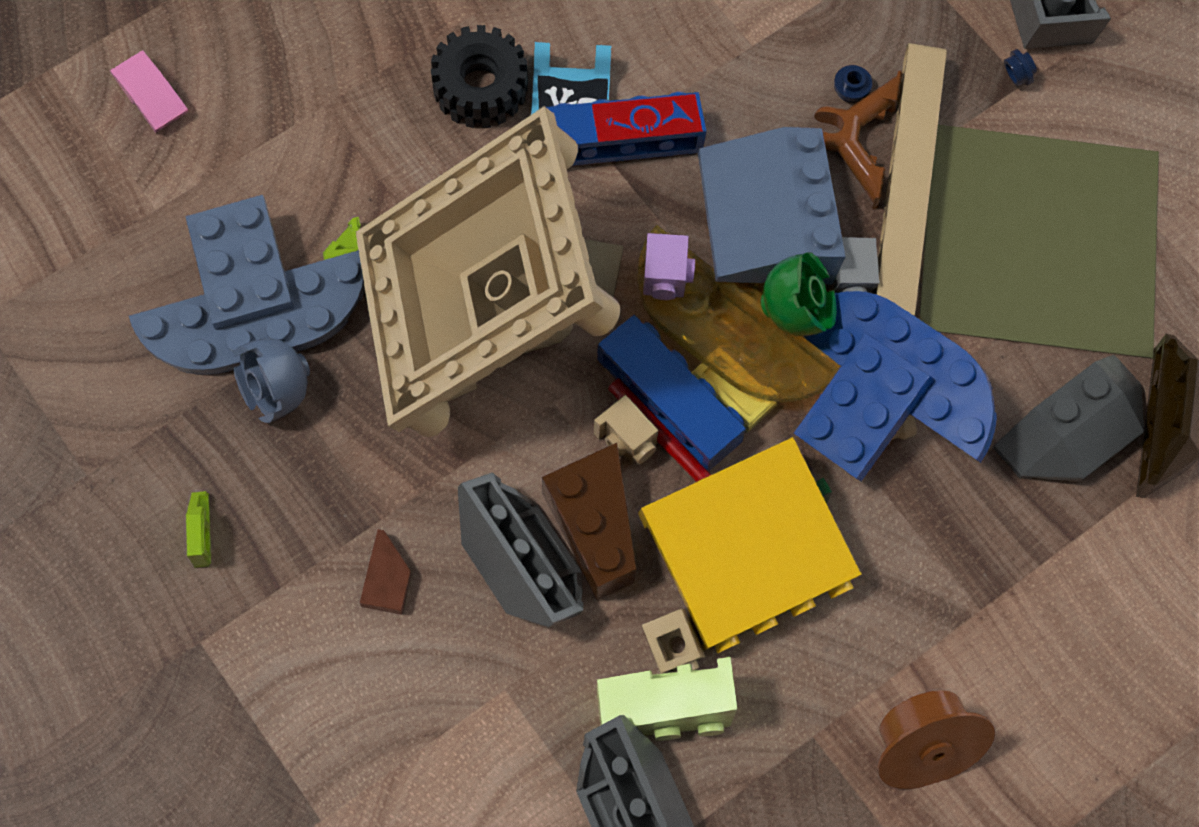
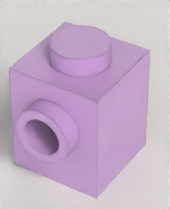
(667, 266)

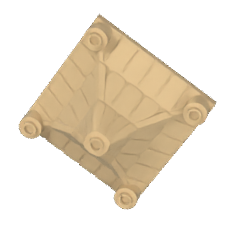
(478, 272)

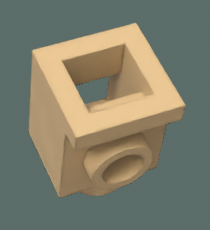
(629, 429)
(660, 636)

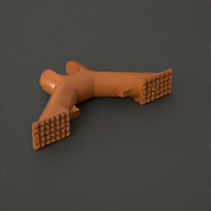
(847, 139)

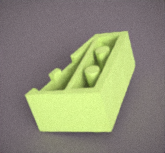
(671, 701)

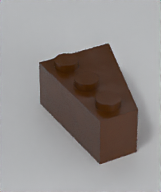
(594, 518)

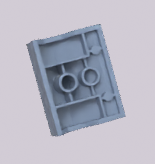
(770, 202)

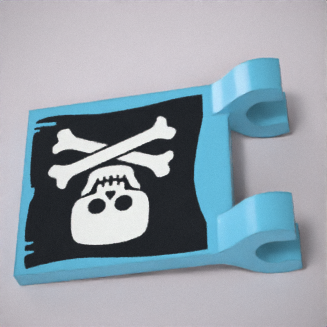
(569, 85)

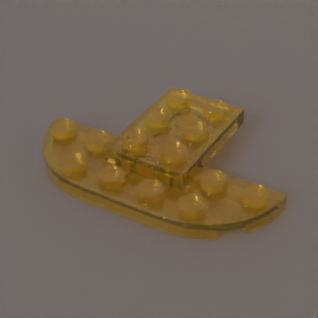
(734, 337)

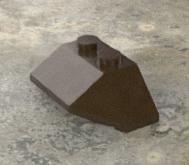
(1171, 416)

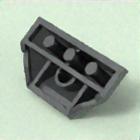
(1077, 425)
(518, 552)
(627, 780)

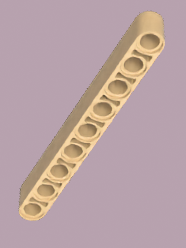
(910, 175)

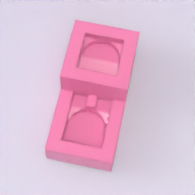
(149, 91)

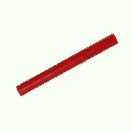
(665, 437)

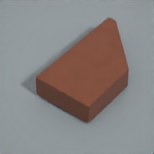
(386, 577)

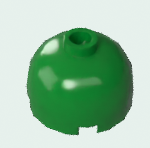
(797, 296)

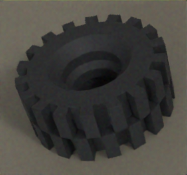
(479, 52)

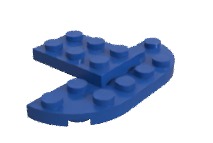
(886, 373)

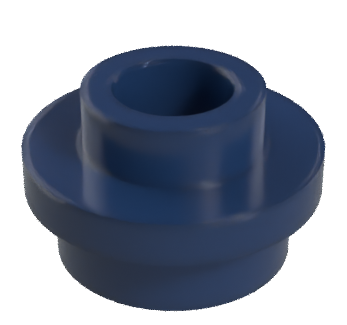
(1020, 68)
(852, 92)

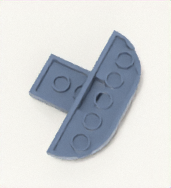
(248, 294)

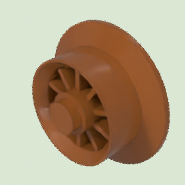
(931, 740)

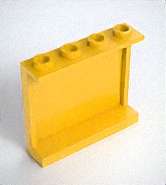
(750, 545)

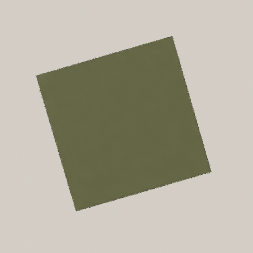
(1041, 241)

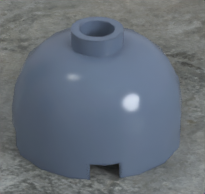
(271, 377)

